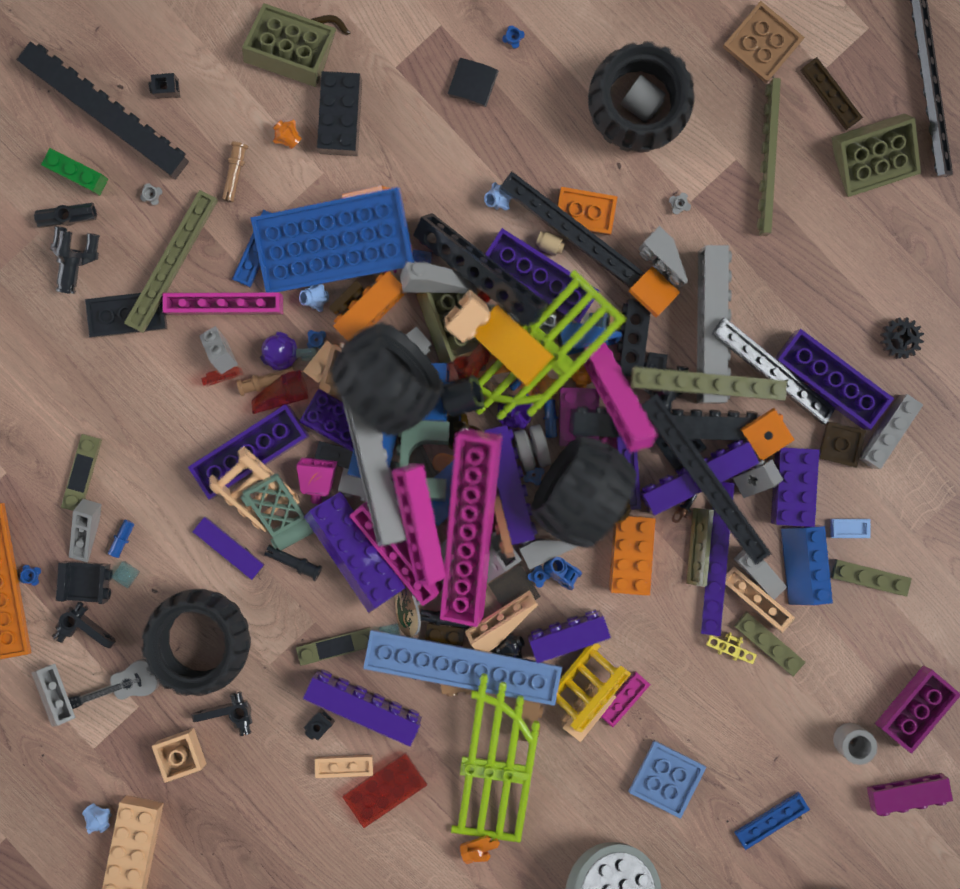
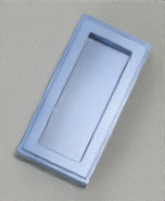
(849, 528)

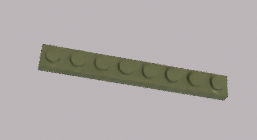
(769, 148)
(171, 261)
(708, 384)

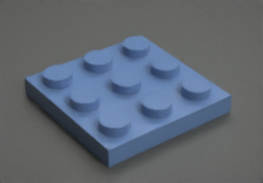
(667, 779)

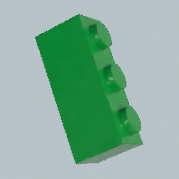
(74, 171)

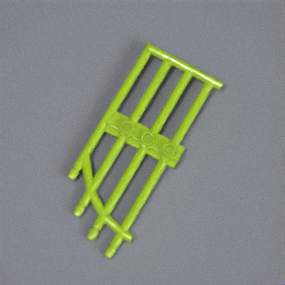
(561, 362)
(497, 770)

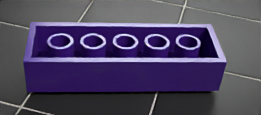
(536, 272)
(834, 380)
(265, 440)
(680, 487)
(512, 491)
(353, 553)
(363, 707)

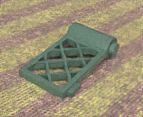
(294, 528)

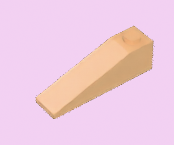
(759, 600)
(501, 623)

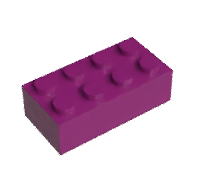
(917, 709)

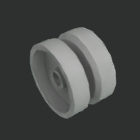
(532, 448)

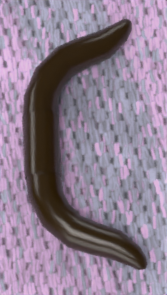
(334, 19)

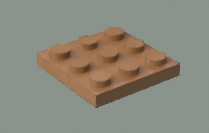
(763, 42)

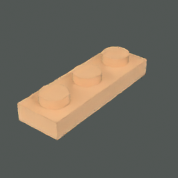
(344, 766)

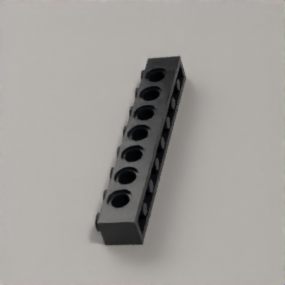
(480, 269)

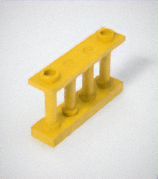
(605, 690)

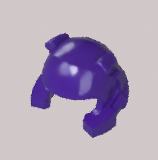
(279, 351)
(517, 416)

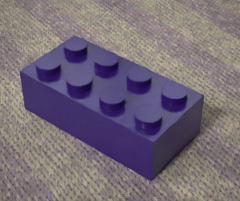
(796, 494)
(568, 636)

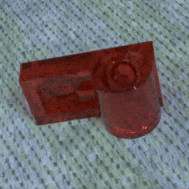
(471, 365)

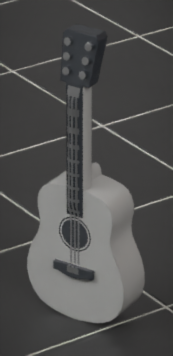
(126, 683)

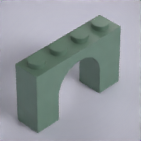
(425, 433)

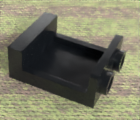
(83, 582)

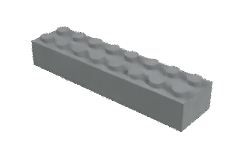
(712, 306)

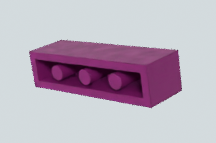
(910, 794)

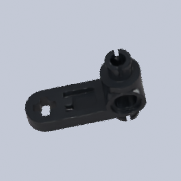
(65, 629)
(240, 722)

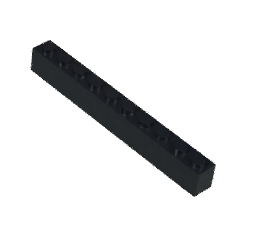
(101, 109)
(694, 423)

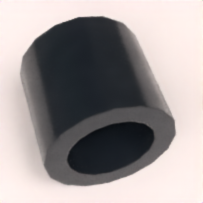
(462, 396)

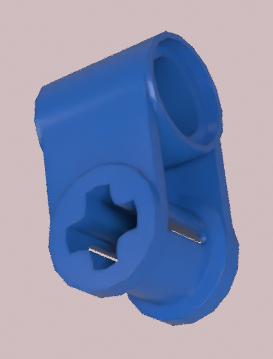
(566, 573)

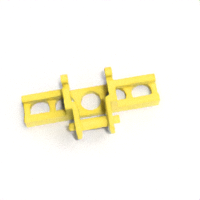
(738, 649)

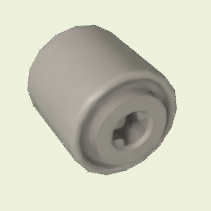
(643, 99)
(863, 746)

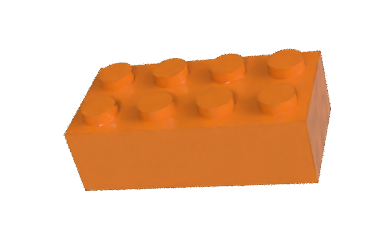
(371, 306)
(632, 556)

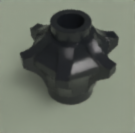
(511, 646)

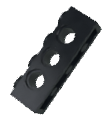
(630, 308)

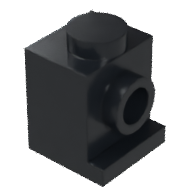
(158, 81)
(322, 719)

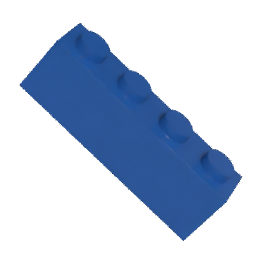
(806, 565)

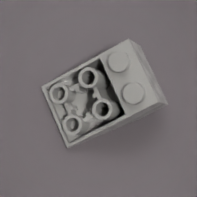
(664, 255)
(498, 561)

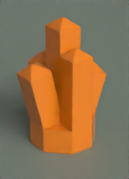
(477, 849)

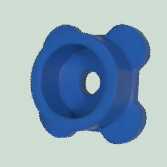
(512, 30)
(311, 339)
(537, 479)
(533, 576)
(25, 578)

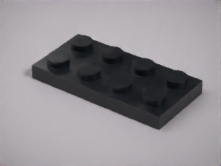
(109, 313)

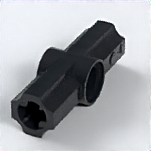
(54, 216)

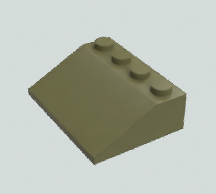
(288, 44)
(877, 154)
(434, 309)

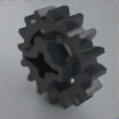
(905, 329)

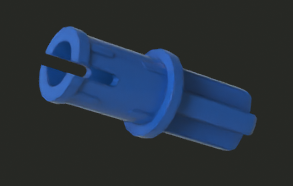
(550, 419)
(121, 538)

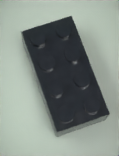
(339, 113)

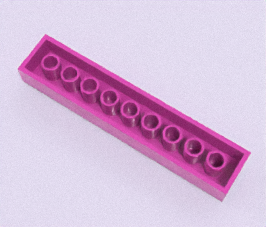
(470, 526)

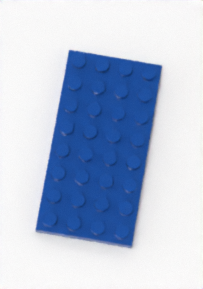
(332, 240)

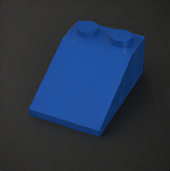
(587, 339)

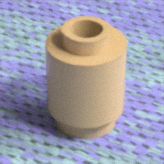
(550, 243)

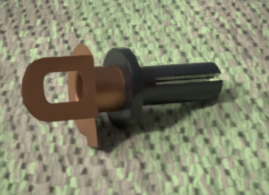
(684, 509)

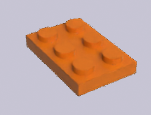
(589, 208)

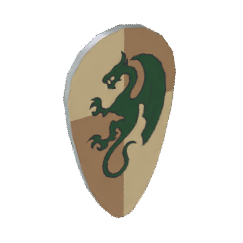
(407, 612)

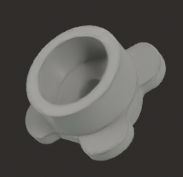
(148, 188)
(679, 208)

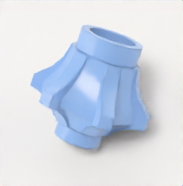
(497, 198)
(314, 297)
(96, 818)

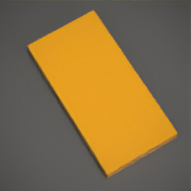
(513, 345)

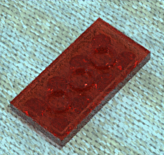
(384, 790)

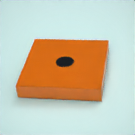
(767, 434)

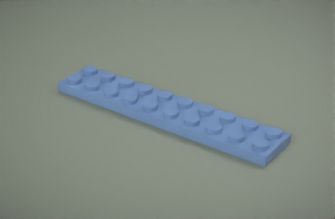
(461, 666)

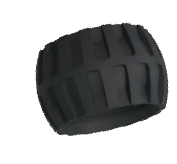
(651, 60)
(386, 379)
(584, 492)
(160, 655)

